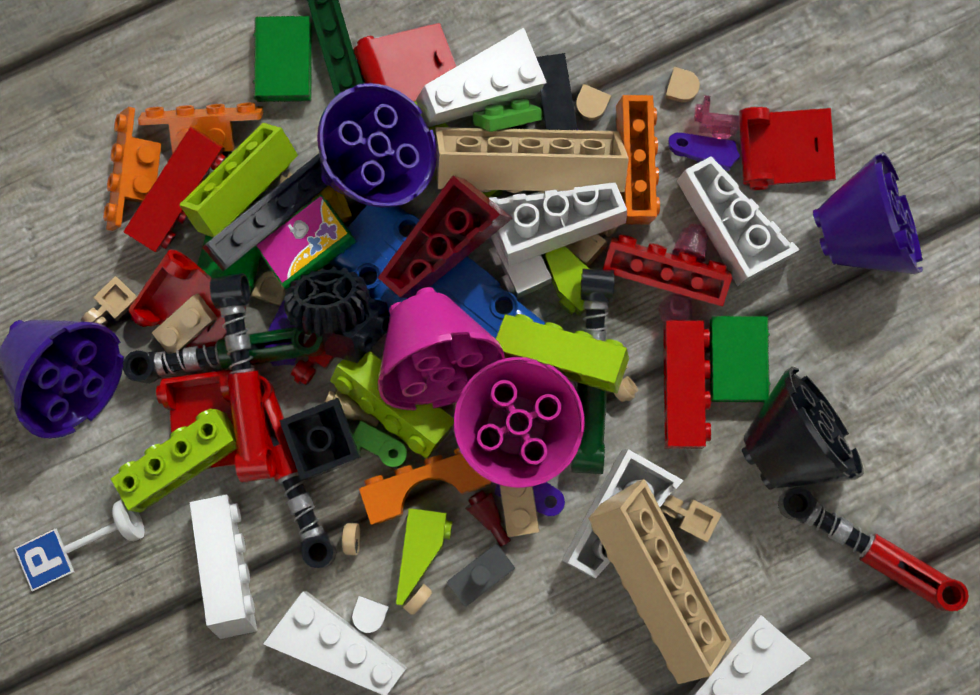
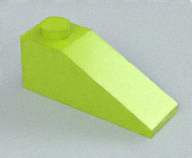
(566, 278)
(422, 544)

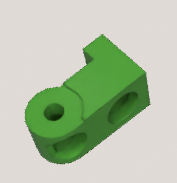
(388, 449)

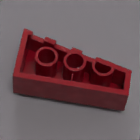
(443, 237)

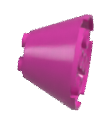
(432, 351)
(519, 422)

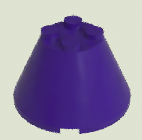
(376, 146)
(869, 222)
(59, 373)

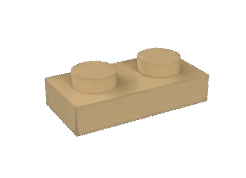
(184, 324)
(519, 510)

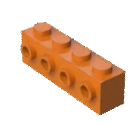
(636, 124)

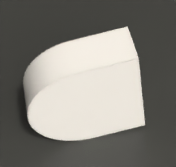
(369, 615)

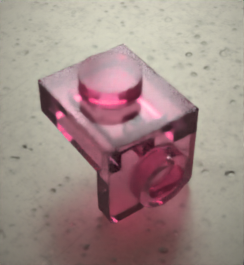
(719, 125)

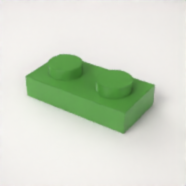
(500, 117)

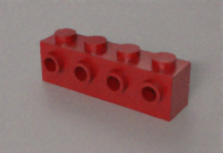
(184, 172)
(668, 271)
(685, 385)

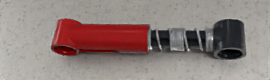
(253, 456)
(287, 475)
(877, 552)

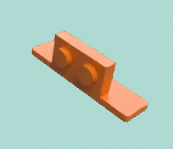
(213, 121)
(133, 170)

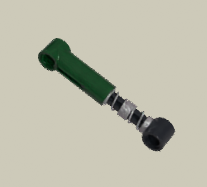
(597, 291)
(194, 358)

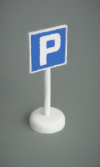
(46, 557)

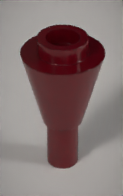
(484, 509)

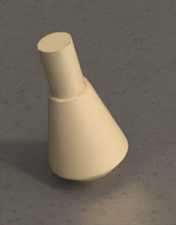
(352, 409)

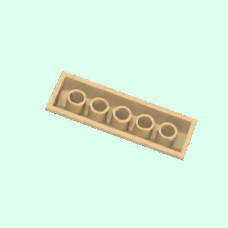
(530, 158)
(661, 582)

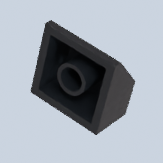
(320, 439)

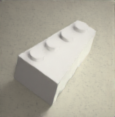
(490, 78)
(557, 219)
(586, 549)
(222, 567)
(332, 644)

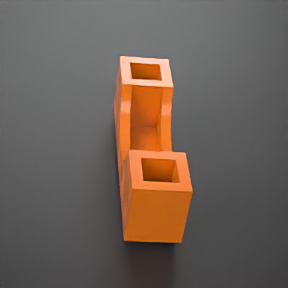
(386, 497)

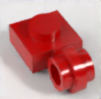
(304, 371)

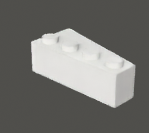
(734, 224)
(753, 662)

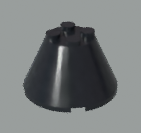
(800, 437)

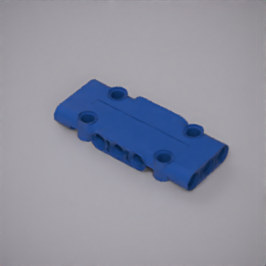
(465, 284)

